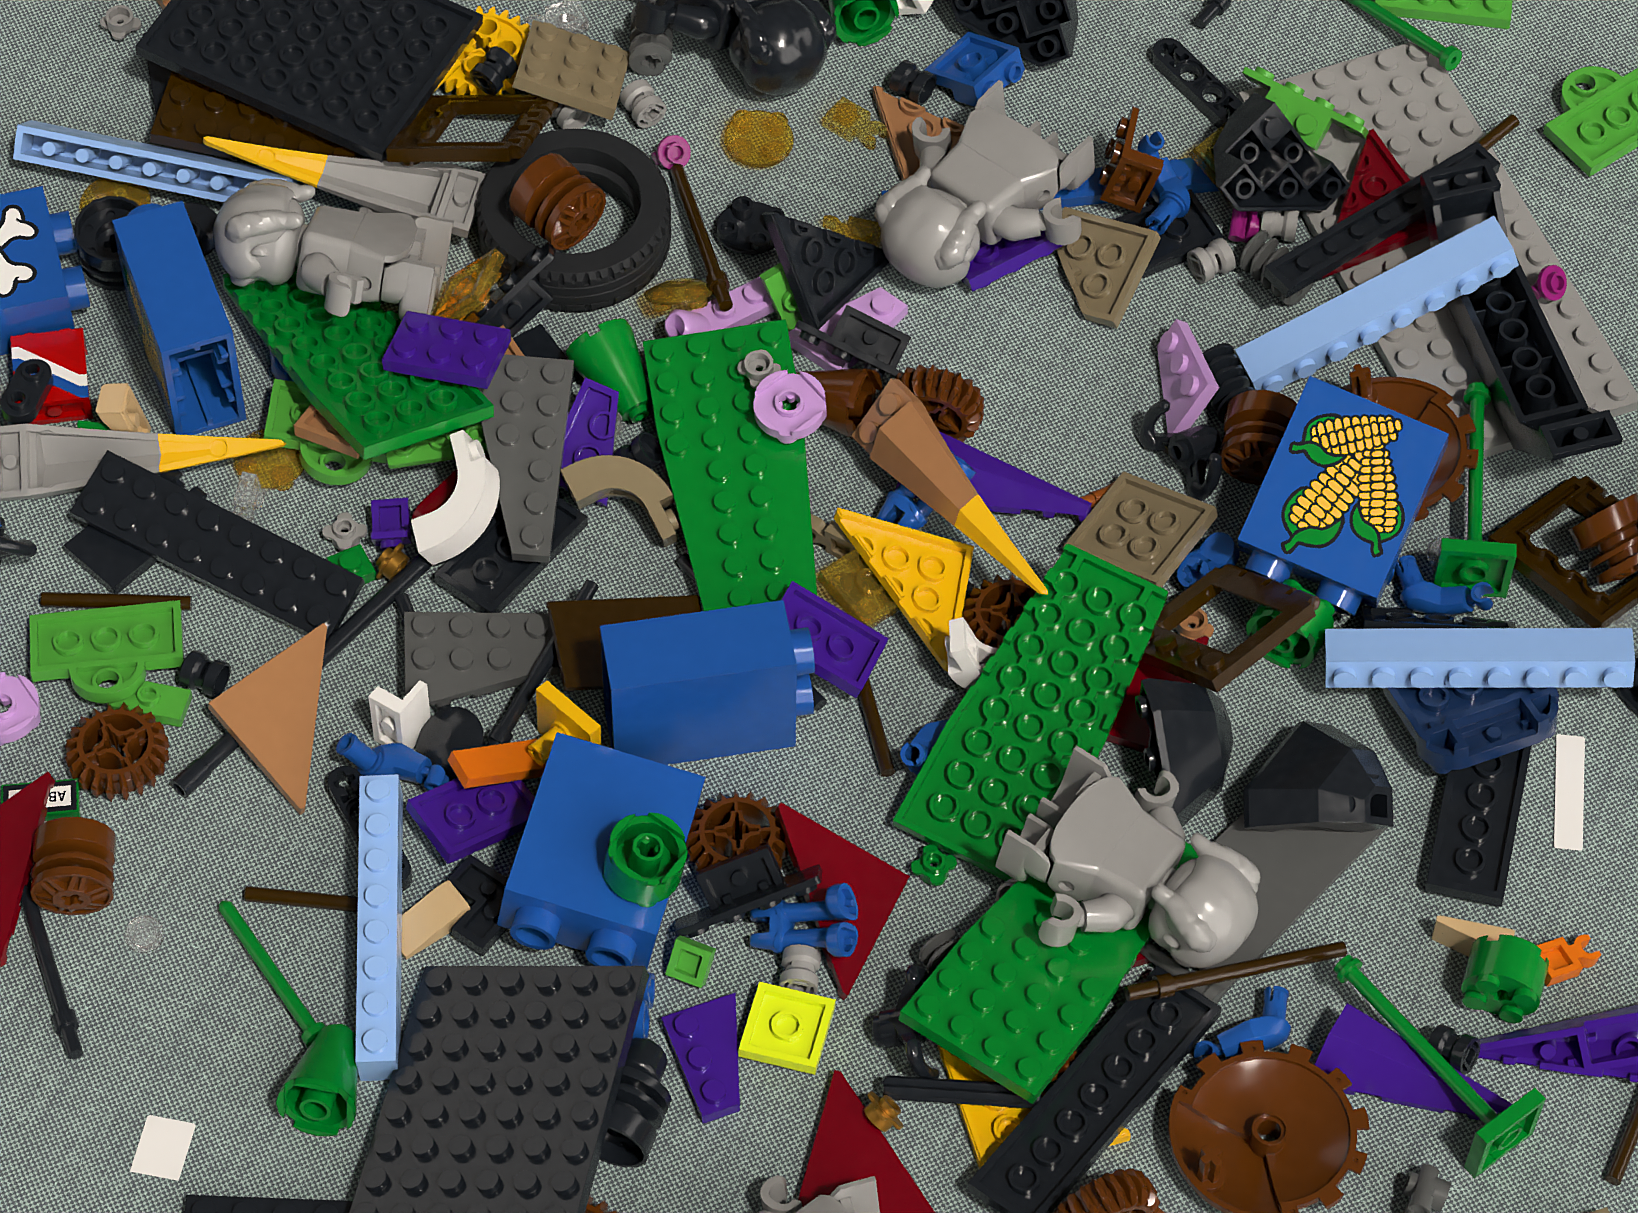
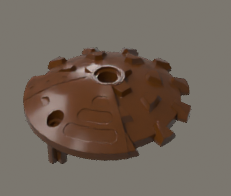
(1429, 406)
(1276, 1094)

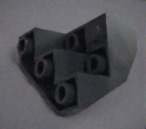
(1039, 28)
(1268, 164)
(1188, 739)
(1319, 782)

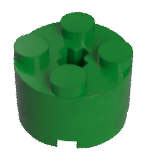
(1304, 643)
(645, 858)
(1504, 977)

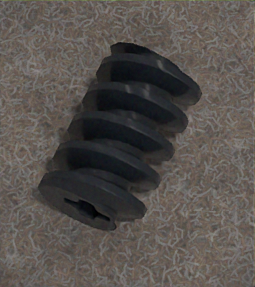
(1228, 375)

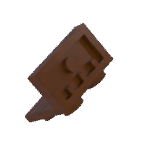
(1129, 173)

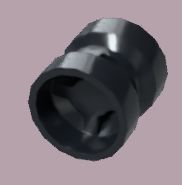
(493, 71)
(913, 82)
(643, 449)
(204, 673)
(1457, 1050)

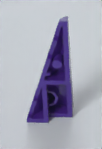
(1011, 489)
(1582, 1045)
(1388, 1067)

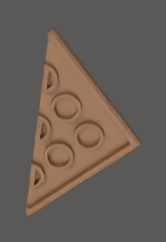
(898, 118)
(276, 713)

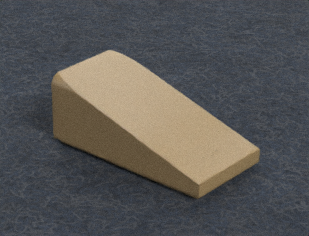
(120, 409)
(431, 918)
(1460, 933)

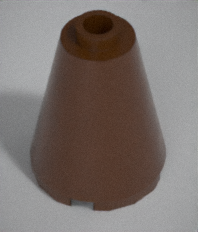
(847, 396)

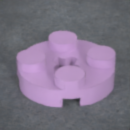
(789, 424)
(25, 708)

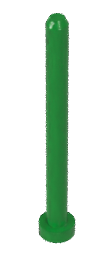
(1448, 57)
(271, 972)

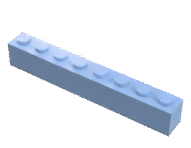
(135, 161)
(1378, 306)
(1479, 658)
(379, 927)

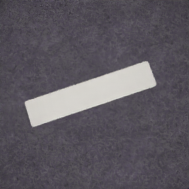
(1569, 792)

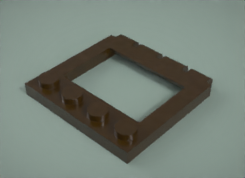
(419, 139)
(1542, 565)
(1208, 665)

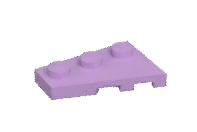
(876, 304)
(1184, 377)

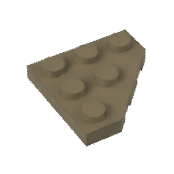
(1106, 265)

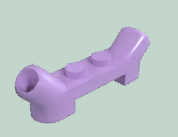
(749, 305)

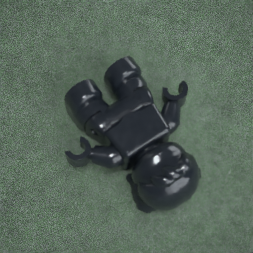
(769, 41)

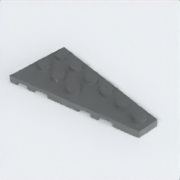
(528, 447)
(472, 651)

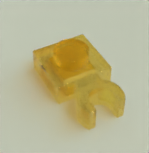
(853, 121)
(856, 228)

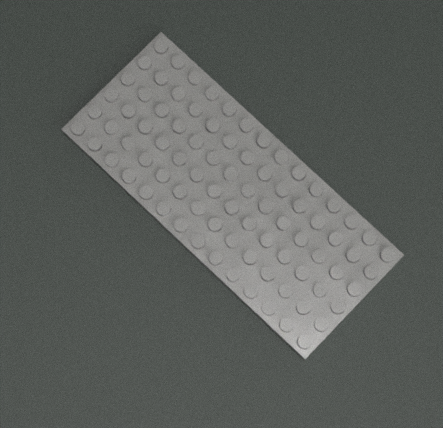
(1422, 124)

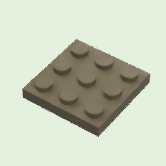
(572, 69)
(1143, 528)

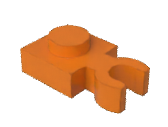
(1567, 960)

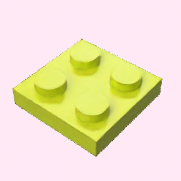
(787, 1028)

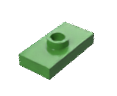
(781, 295)
(165, 702)

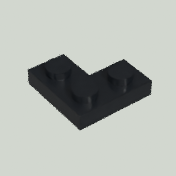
(484, 891)

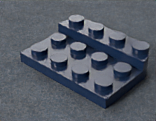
(1474, 724)

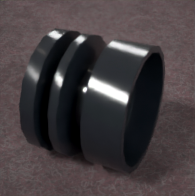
(97, 241)
(634, 1118)

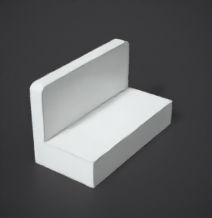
(399, 719)

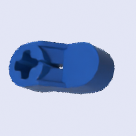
(1214, 552)

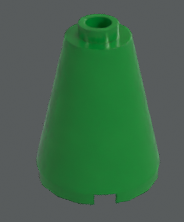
(863, 20)
(615, 362)
(323, 1084)

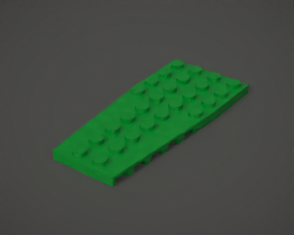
(342, 370)
(731, 482)
(1037, 698)
(1019, 1003)

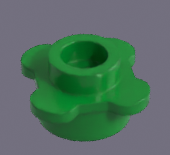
(933, 875)

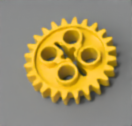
(495, 31)

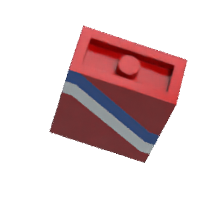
(66, 355)

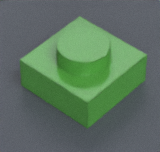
(690, 961)

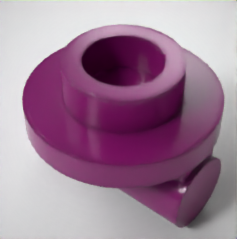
(672, 151)
(1244, 225)
(1550, 283)

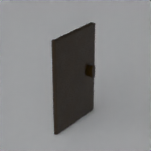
(578, 624)

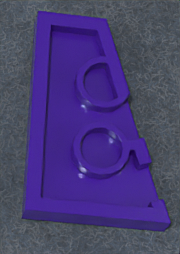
(1005, 258)
(591, 426)
(707, 1055)

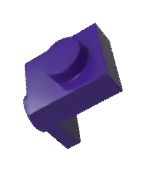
(390, 522)

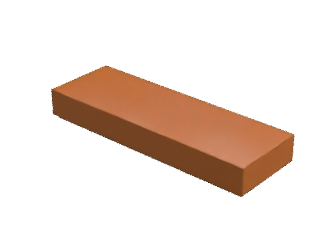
(495, 764)

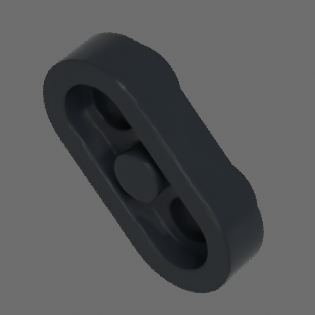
(29, 388)

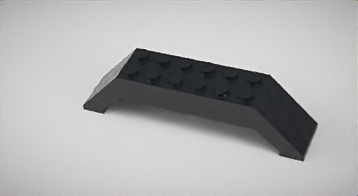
(1509, 331)

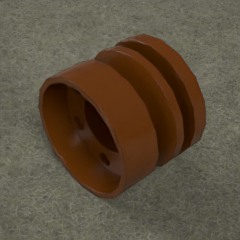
(557, 201)
(1253, 433)
(1615, 537)
(73, 866)

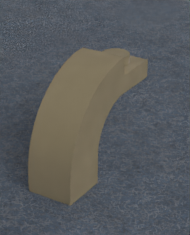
(623, 477)

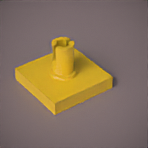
(560, 715)

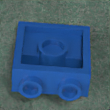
(975, 66)

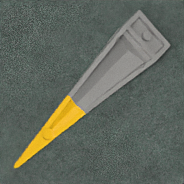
(384, 186)
(61, 460)

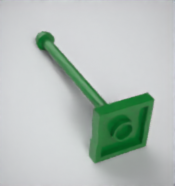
(1475, 560)
(1501, 1130)

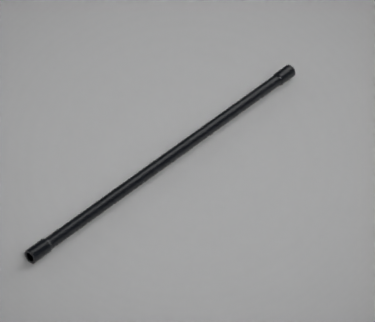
(201, 768)

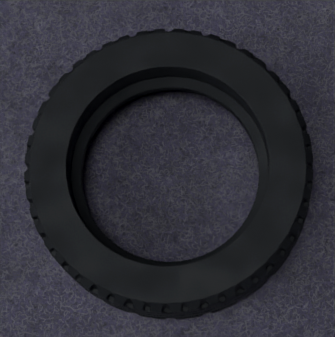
(596, 277)

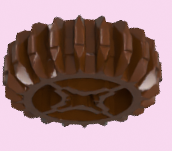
(948, 398)
(990, 607)
(129, 735)
(753, 820)
(1114, 1193)

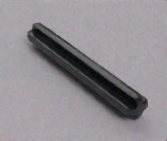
(952, 1091)

